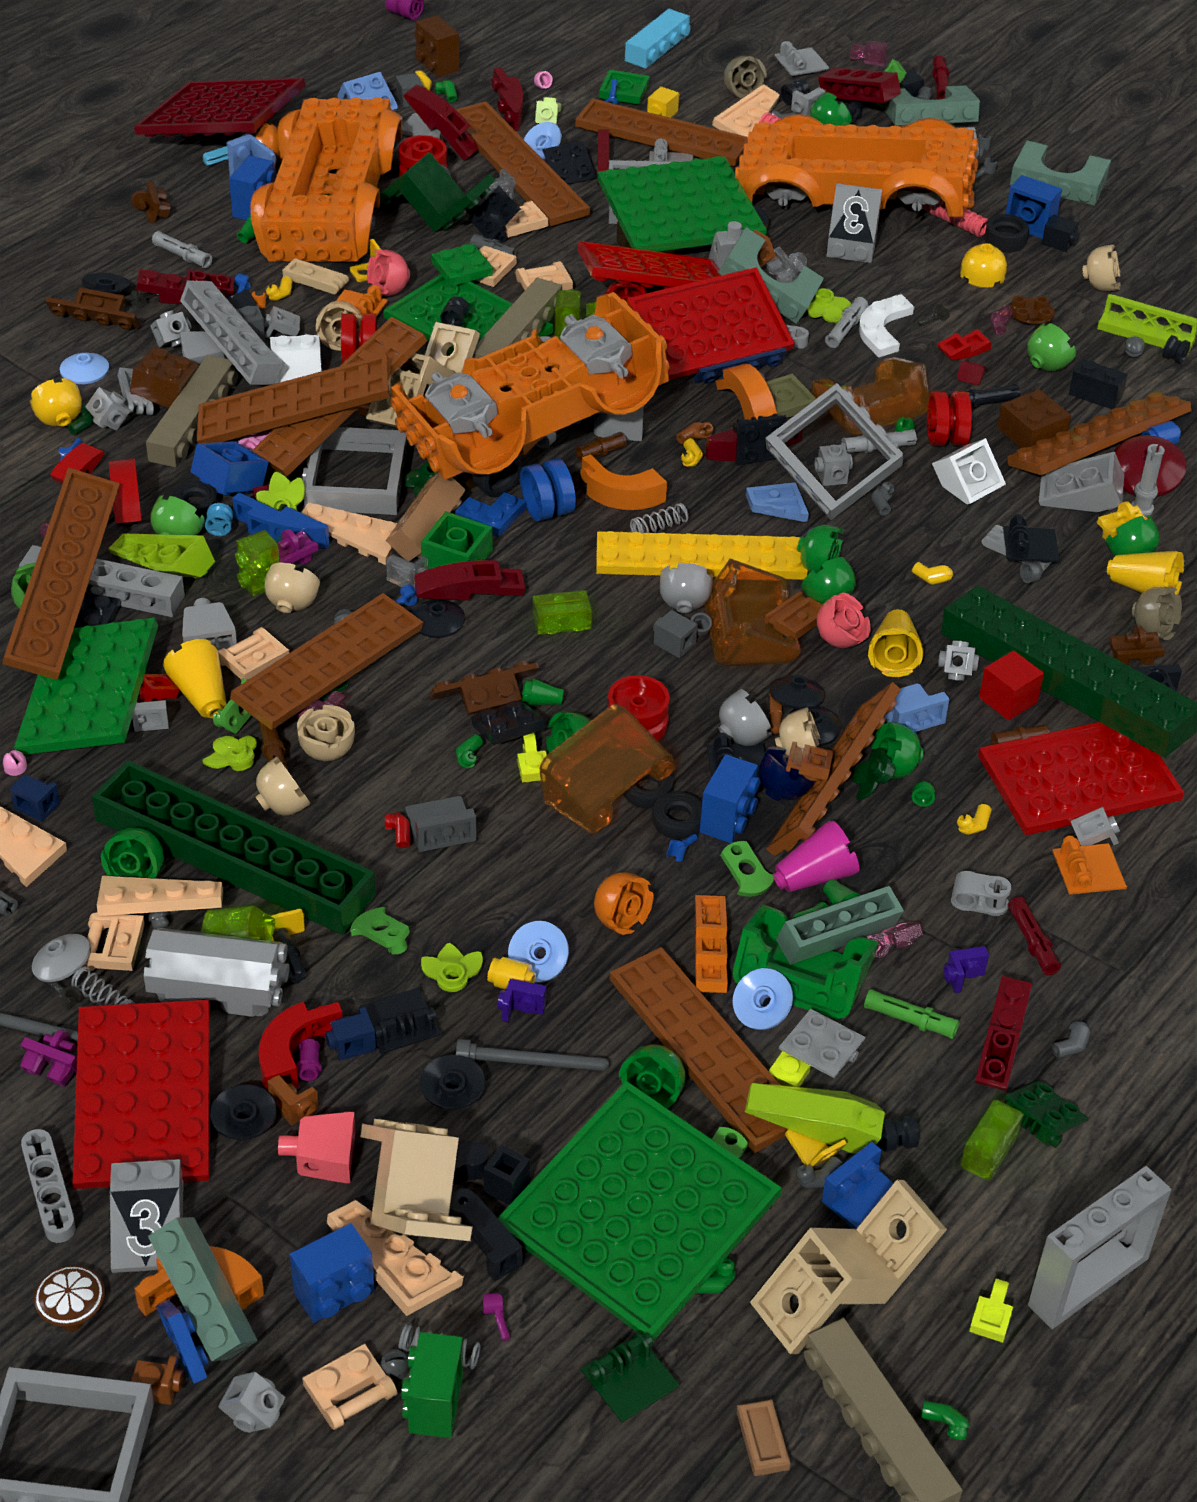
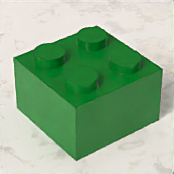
(456, 540)
(433, 1384)

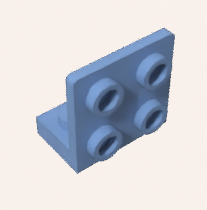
(367, 88)
(244, 146)
(918, 709)

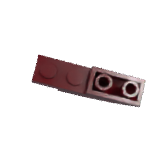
(510, 97)
(440, 114)
(172, 285)
(723, 445)
(461, 579)
(1003, 1033)

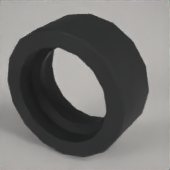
(1010, 224)
(503, 483)

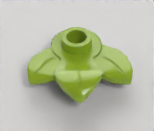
(827, 306)
(282, 492)
(232, 753)
(452, 968)

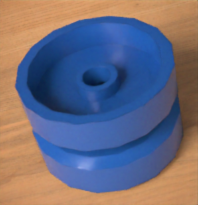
(547, 489)

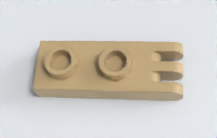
(315, 276)

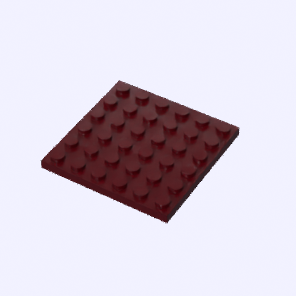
(220, 107)

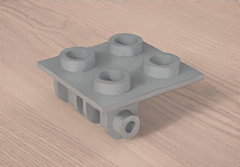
(800, 61)
(660, 153)
(822, 1043)

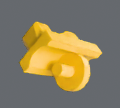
(1114, 520)

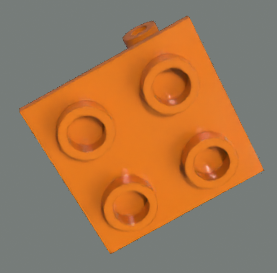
(365, 303)
(1088, 867)

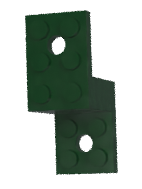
(435, 193)

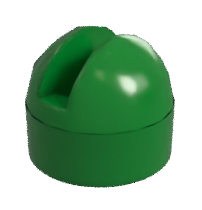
(904, 422)
(923, 793)

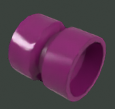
(408, 8)

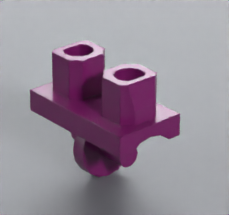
(295, 547)
(38, 1054)

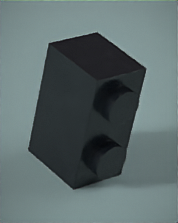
(1097, 384)

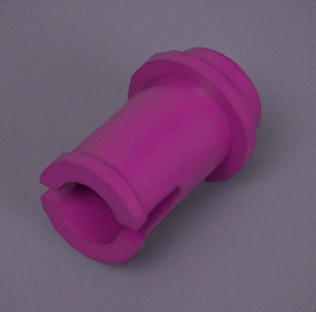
(308, 1066)

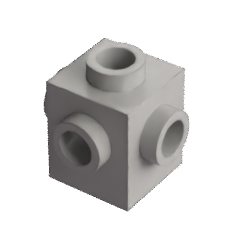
(168, 328)
(107, 409)
(833, 464)
(960, 649)
(252, 1402)

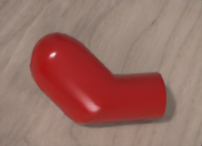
(401, 826)

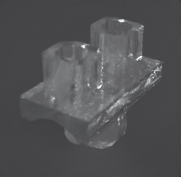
(786, 267)

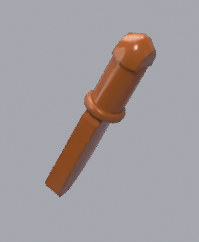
(775, 715)

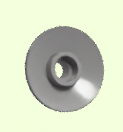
(61, 957)

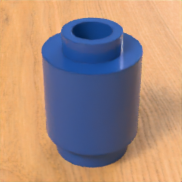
(1166, 430)

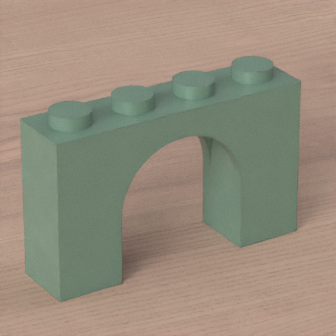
(958, 106)
(1077, 186)
(790, 298)

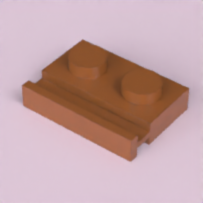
(794, 615)
(810, 761)

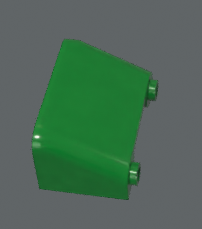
(820, 983)

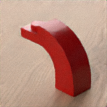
(127, 500)
(285, 1034)

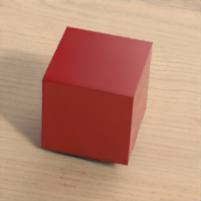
(1011, 685)

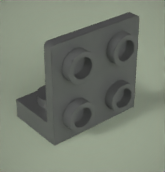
(441, 823)

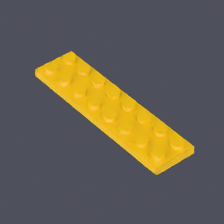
(651, 552)

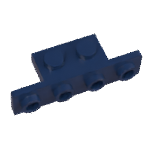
(713, 372)

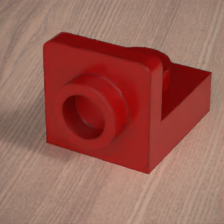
(157, 687)

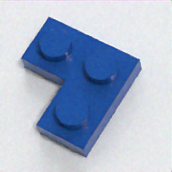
(498, 515)
(178, 1328)

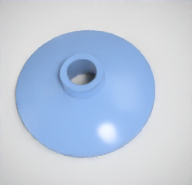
(543, 136)
(84, 368)
(533, 937)
(752, 992)

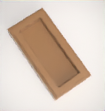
(763, 1438)

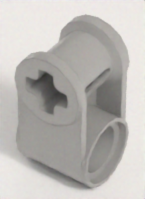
(978, 891)

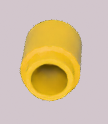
(505, 968)

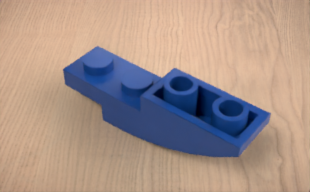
(262, 517)

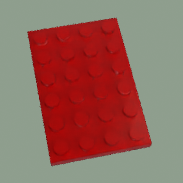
(644, 266)
(714, 321)
(1074, 773)
(142, 1089)

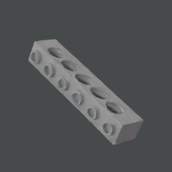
(231, 333)
(133, 585)

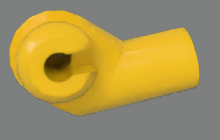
(427, 83)
(283, 291)
(693, 455)
(933, 575)
(978, 823)

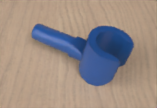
(612, 98)
(241, 282)
(65, 450)
(407, 596)
(678, 848)

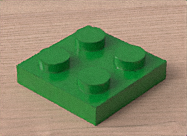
(629, 86)
(461, 264)

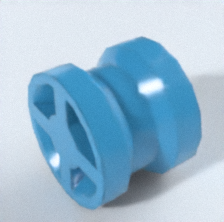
(219, 519)

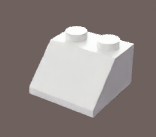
(297, 354)
(970, 472)

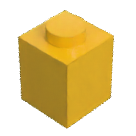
(663, 102)

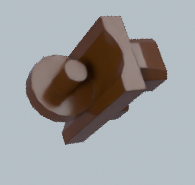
(152, 202)
(1137, 646)

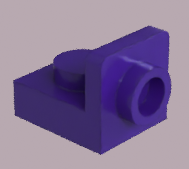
(965, 964)
(523, 997)

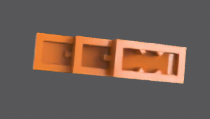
(710, 944)

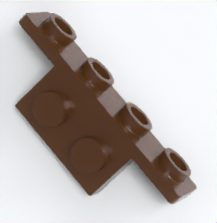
(96, 306)
(487, 691)

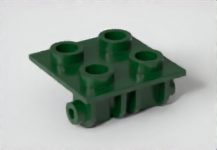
(1046, 1111)
(630, 1377)

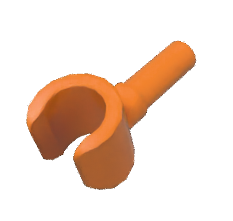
(260, 300)

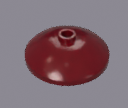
(1132, 459)

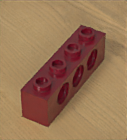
(860, 84)

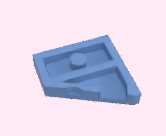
(778, 501)

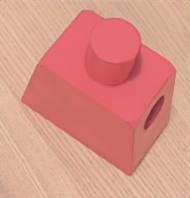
(323, 1146)

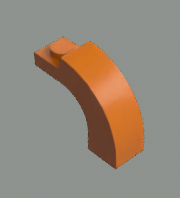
(750, 389)
(622, 491)
(239, 1273)

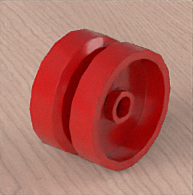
(416, 147)
(353, 337)
(949, 418)
(645, 699)

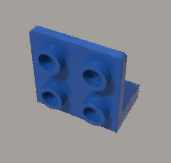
(856, 1186)

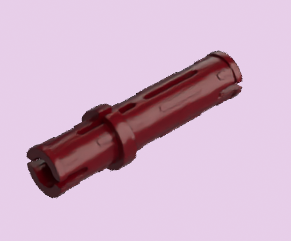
(940, 73)
(1038, 944)

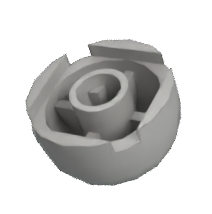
(685, 587)
(743, 720)

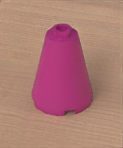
(817, 860)

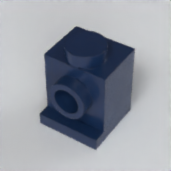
(34, 797)
(352, 1035)

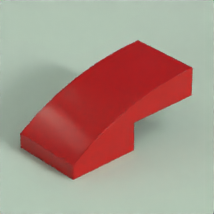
(964, 347)
(81, 458)

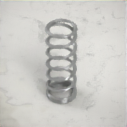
(641, 528)
(100, 990)
(406, 1337)

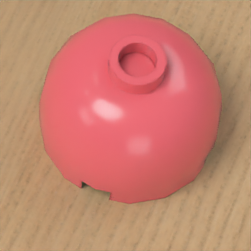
(388, 272)
(842, 621)

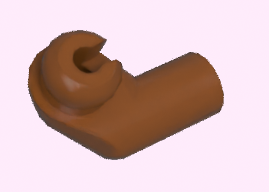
(695, 431)

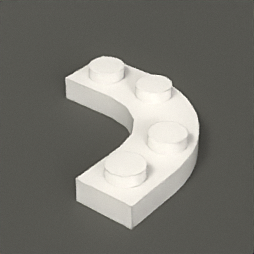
(876, 317)

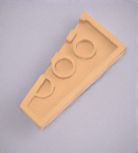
(746, 112)
(357, 530)
(26, 847)
(150, 895)
(398, 1266)

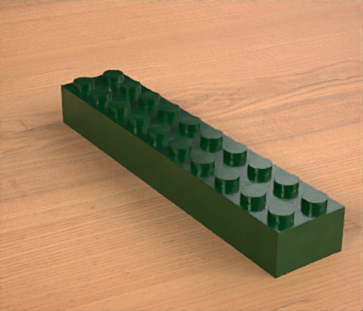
(1074, 671)
(237, 847)

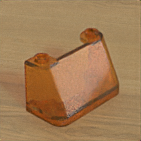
(898, 392)
(738, 610)
(600, 765)

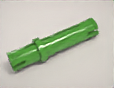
(924, 1018)

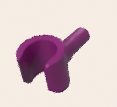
(494, 1305)

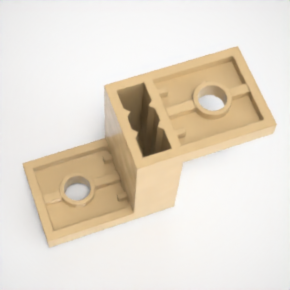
(419, 368)
(415, 1180)
(847, 1266)

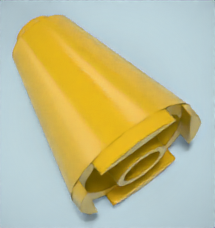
(1147, 570)
(896, 645)
(198, 675)

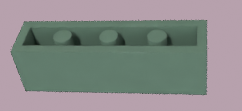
(838, 924)
(202, 1288)

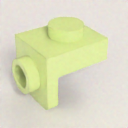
(547, 110)

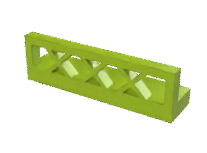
(1148, 329)

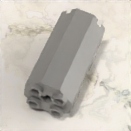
(203, 966)

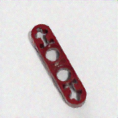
(603, 151)

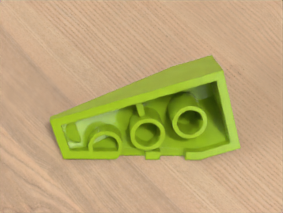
(166, 553)
(818, 1114)

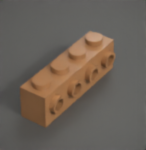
(424, 512)

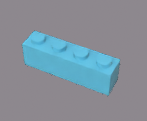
(657, 38)

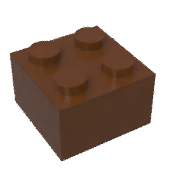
(437, 46)
(161, 376)
(1032, 418)

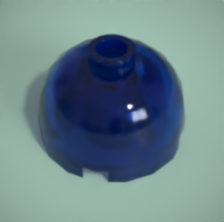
(779, 782)

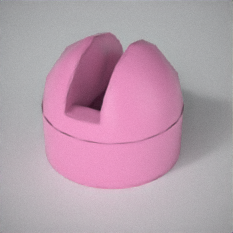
(545, 78)
(10, 765)

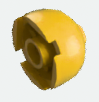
(984, 265)
(56, 402)

